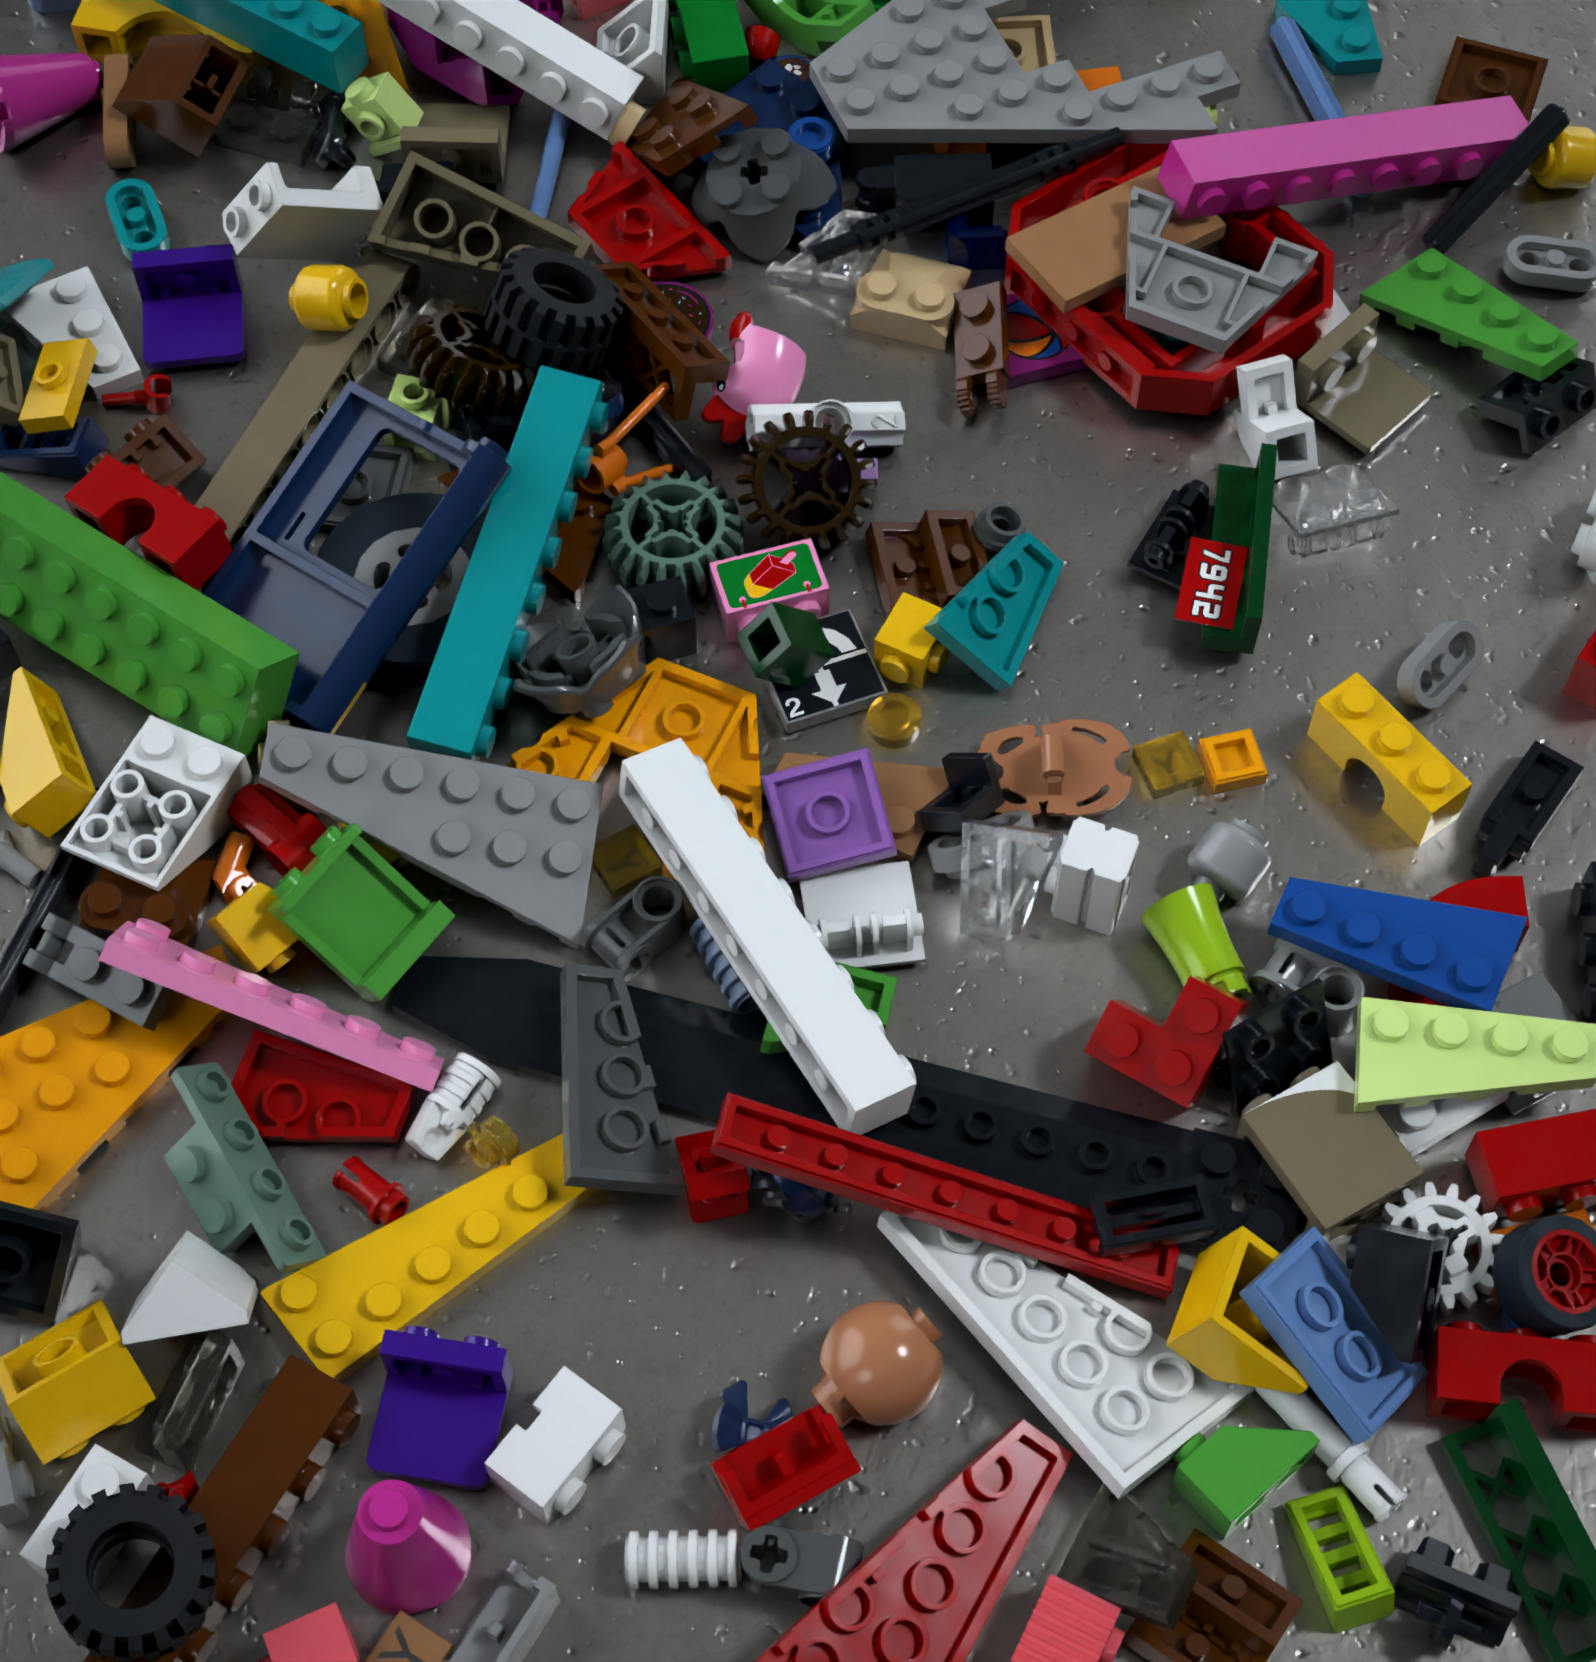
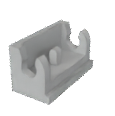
(508, 1619)

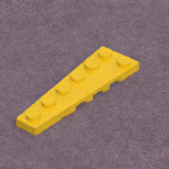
(420, 1260)

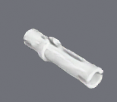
(1338, 1452)

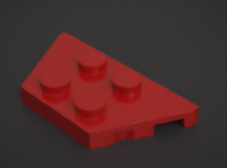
(641, 222)

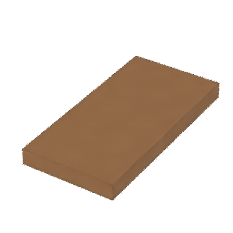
(1085, 246)

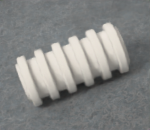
(682, 1559)

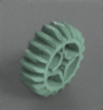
(675, 517)

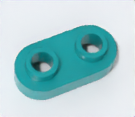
(136, 217)

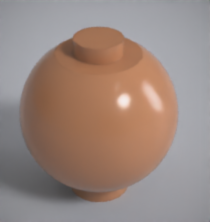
(879, 1364)

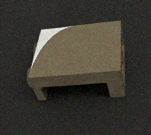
(1327, 1157)

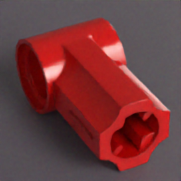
(275, 827)

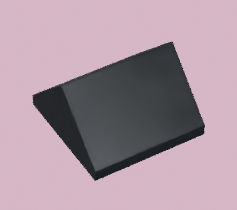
(35, 1261)

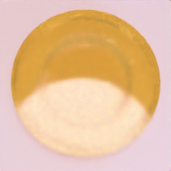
(894, 720)

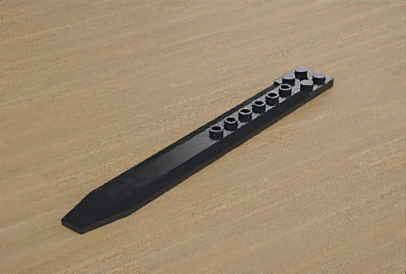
(1002, 1130)

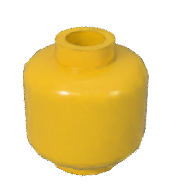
(1567, 161)
(328, 298)

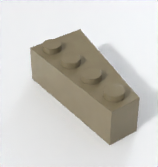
(460, 224)

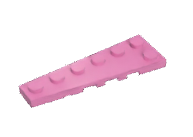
(149, 954)

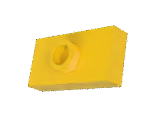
(58, 385)

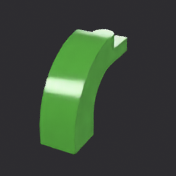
(812, 24)

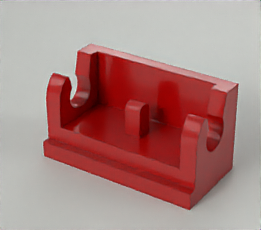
(784, 1467)

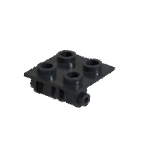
(1167, 541)
(1275, 1046)

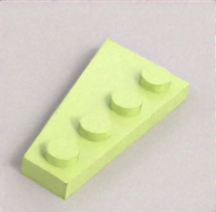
(1444, 1052)

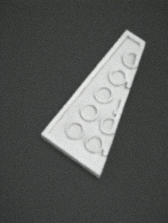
(1072, 1352)

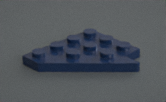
(778, 102)

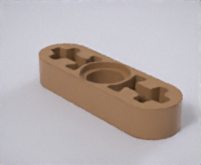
(118, 128)

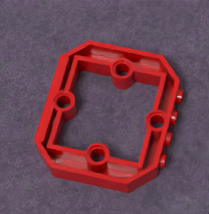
(1122, 352)

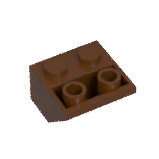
(182, 87)

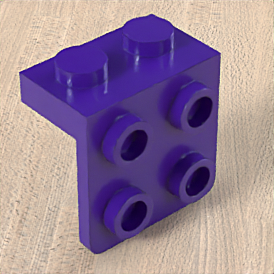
(190, 306)
(439, 1407)

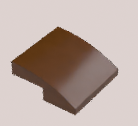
(925, 557)
(1228, 1616)

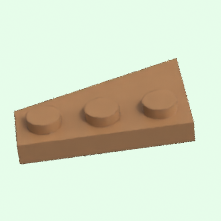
(904, 793)

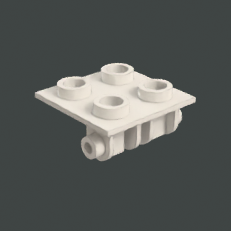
(866, 915)

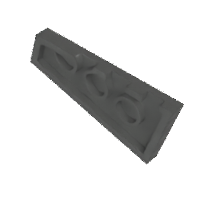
(607, 1090)

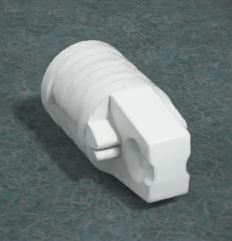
(452, 1106)

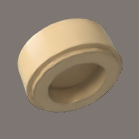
(626, 123)

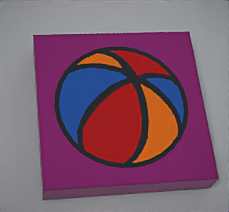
(1035, 347)

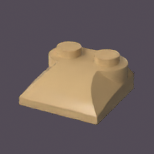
(909, 299)

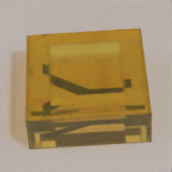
(1168, 764)
(624, 861)

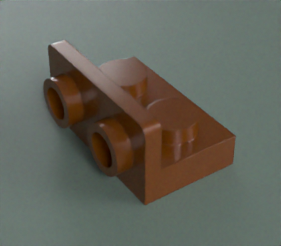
(159, 450)

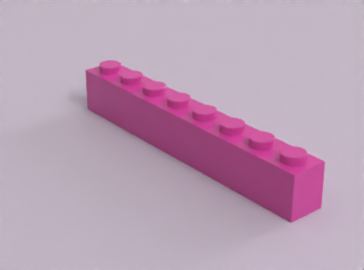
(1337, 156)

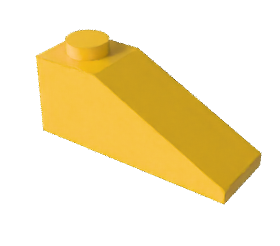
(41, 759)

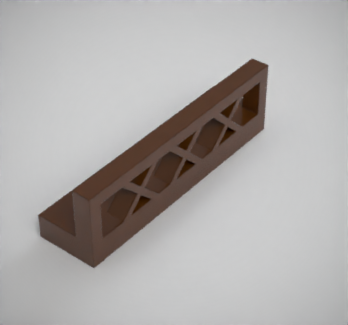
(669, 335)

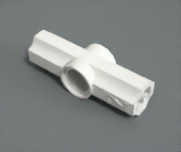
(874, 422)

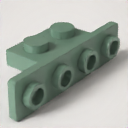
(233, 1176)

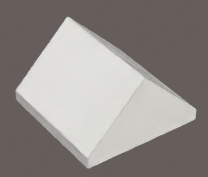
(641, 42)
(191, 1294)

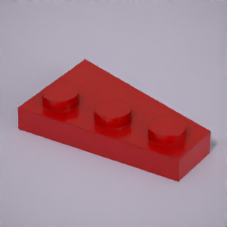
(318, 1097)

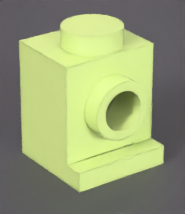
(380, 110)

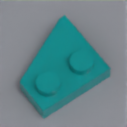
(1337, 32)

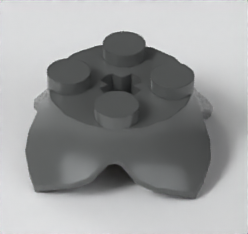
(761, 214)
(584, 666)

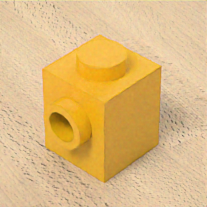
(904, 648)

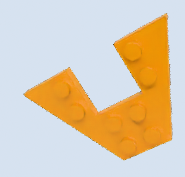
(658, 708)

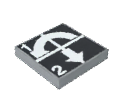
(840, 687)

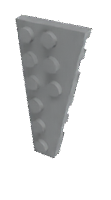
(471, 822)

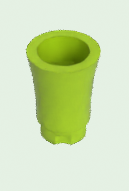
(1196, 939)

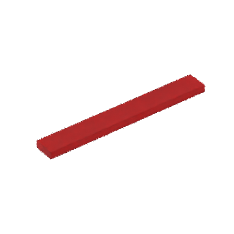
(932, 1193)

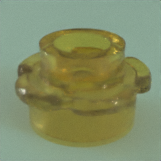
(491, 1143)

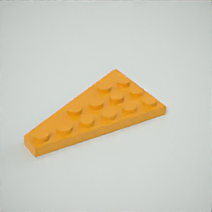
(77, 1082)

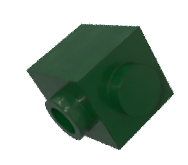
(785, 645)

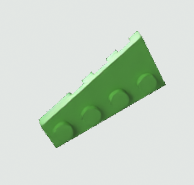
(1471, 313)

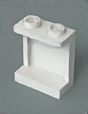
(300, 223)

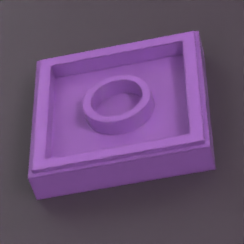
(829, 815)

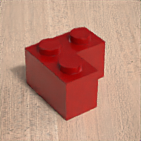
(1172, 1055)

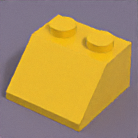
(1217, 1326)
(73, 1383)

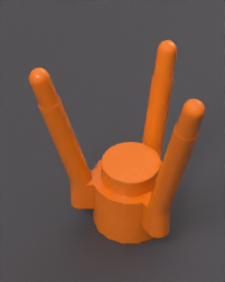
(610, 460)

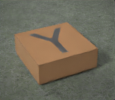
(410, 1642)

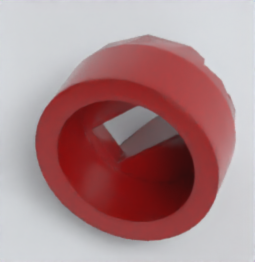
(761, 44)

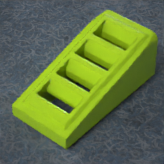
(1352, 1597)

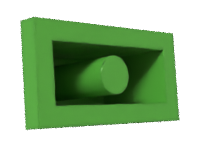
(1238, 1471)

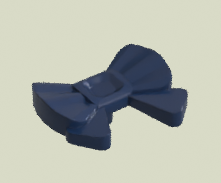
(731, 1422)

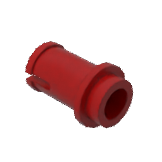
(372, 1192)

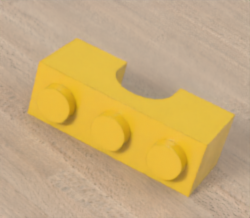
(1418, 782)

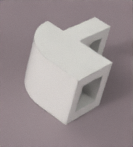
(1271, 416)

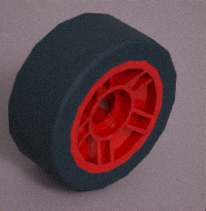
(1536, 1258)

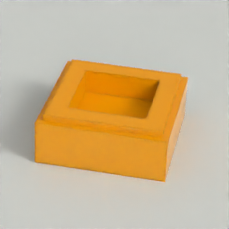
(1232, 761)

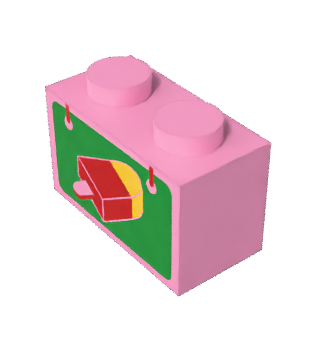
(778, 574)

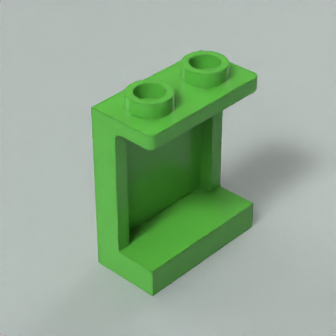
(357, 912)

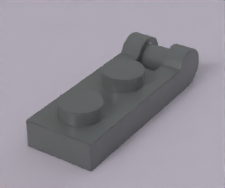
(82, 972)

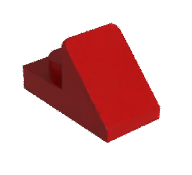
(712, 1183)

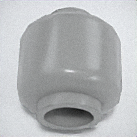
(1230, 859)

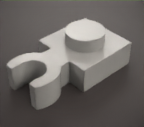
(15, 1481)

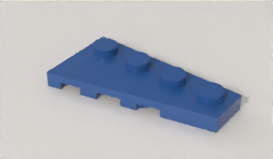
(1414, 943)

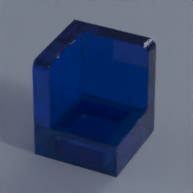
(975, 245)

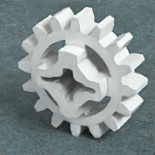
(1462, 1233)

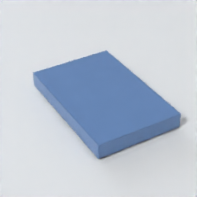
(1329, 1335)

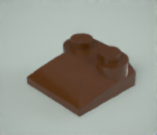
(177, 905)

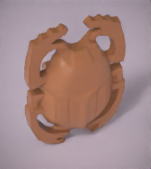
(1060, 767)

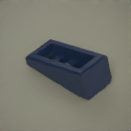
(79, 448)

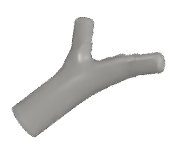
(17, 864)

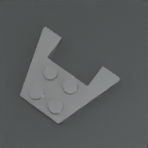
(1195, 292)

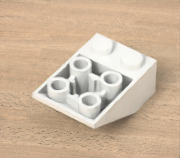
(160, 805)

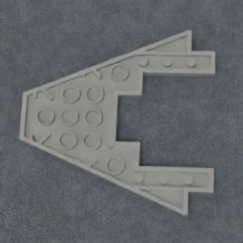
(950, 78)

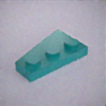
(999, 610)

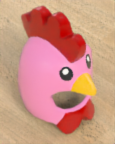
(764, 371)

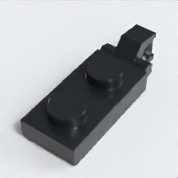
(1524, 806)

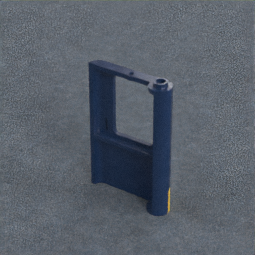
(319, 609)

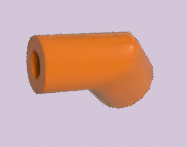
(230, 871)

